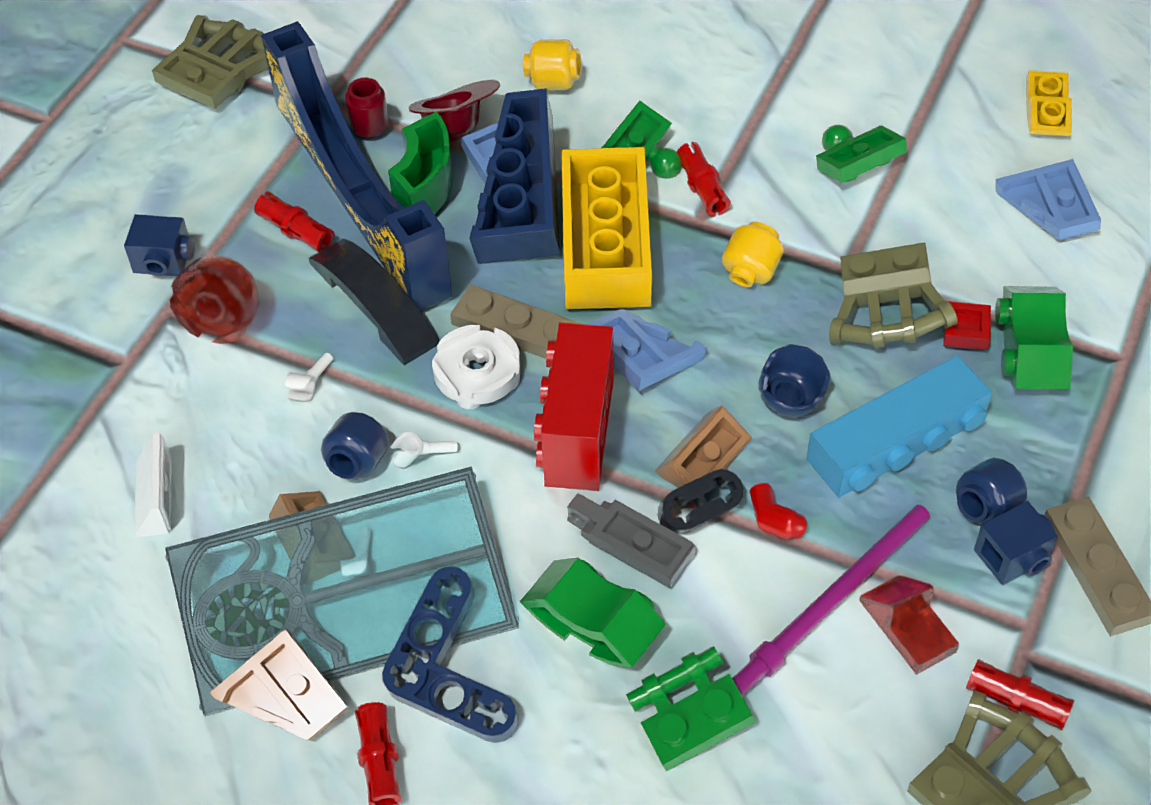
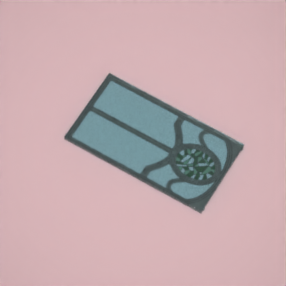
(338, 580)

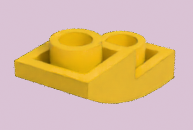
(1048, 103)

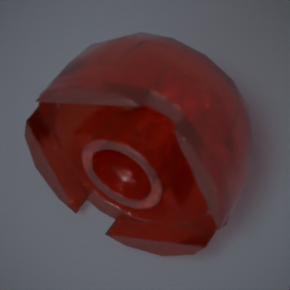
(215, 298)

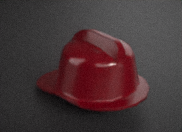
(458, 107)

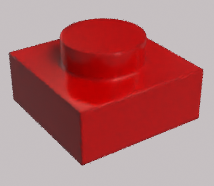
(972, 327)

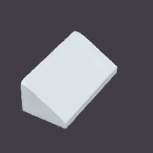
(153, 489)

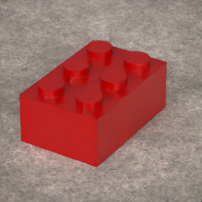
(575, 406)

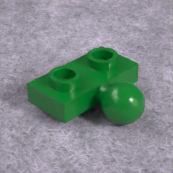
(645, 129)
(850, 156)

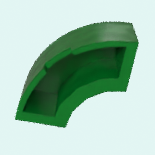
(426, 165)
(1035, 337)
(603, 615)

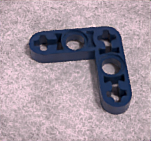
(432, 676)

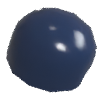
(793, 380)

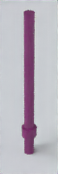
(770, 655)

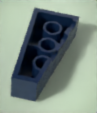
(520, 193)

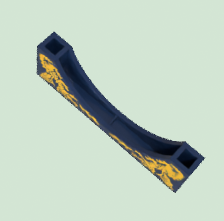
(404, 238)

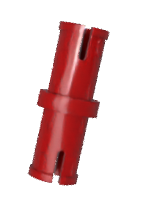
(703, 179)
(294, 221)
(1020, 694)
(377, 754)

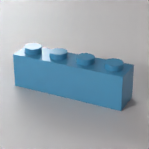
(898, 426)

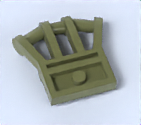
(201, 72)
(887, 277)
(966, 780)

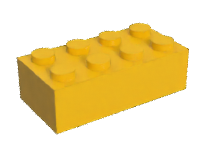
(606, 228)

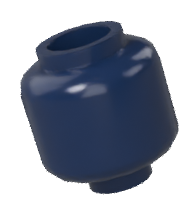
(354, 446)
(990, 490)

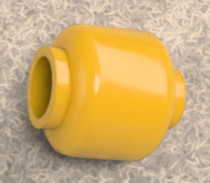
(552, 64)
(752, 254)

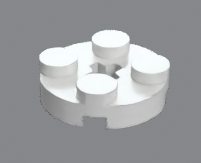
(480, 385)

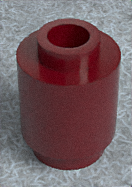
(366, 107)

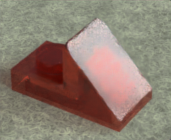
(909, 622)

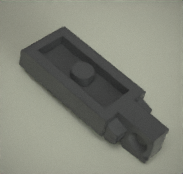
(632, 538)

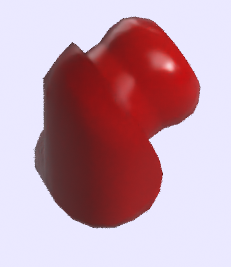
(774, 517)

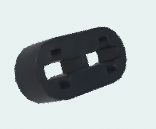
(695, 492)

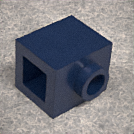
(158, 245)
(1016, 543)

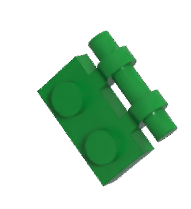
(696, 720)

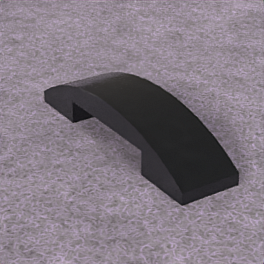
(379, 297)

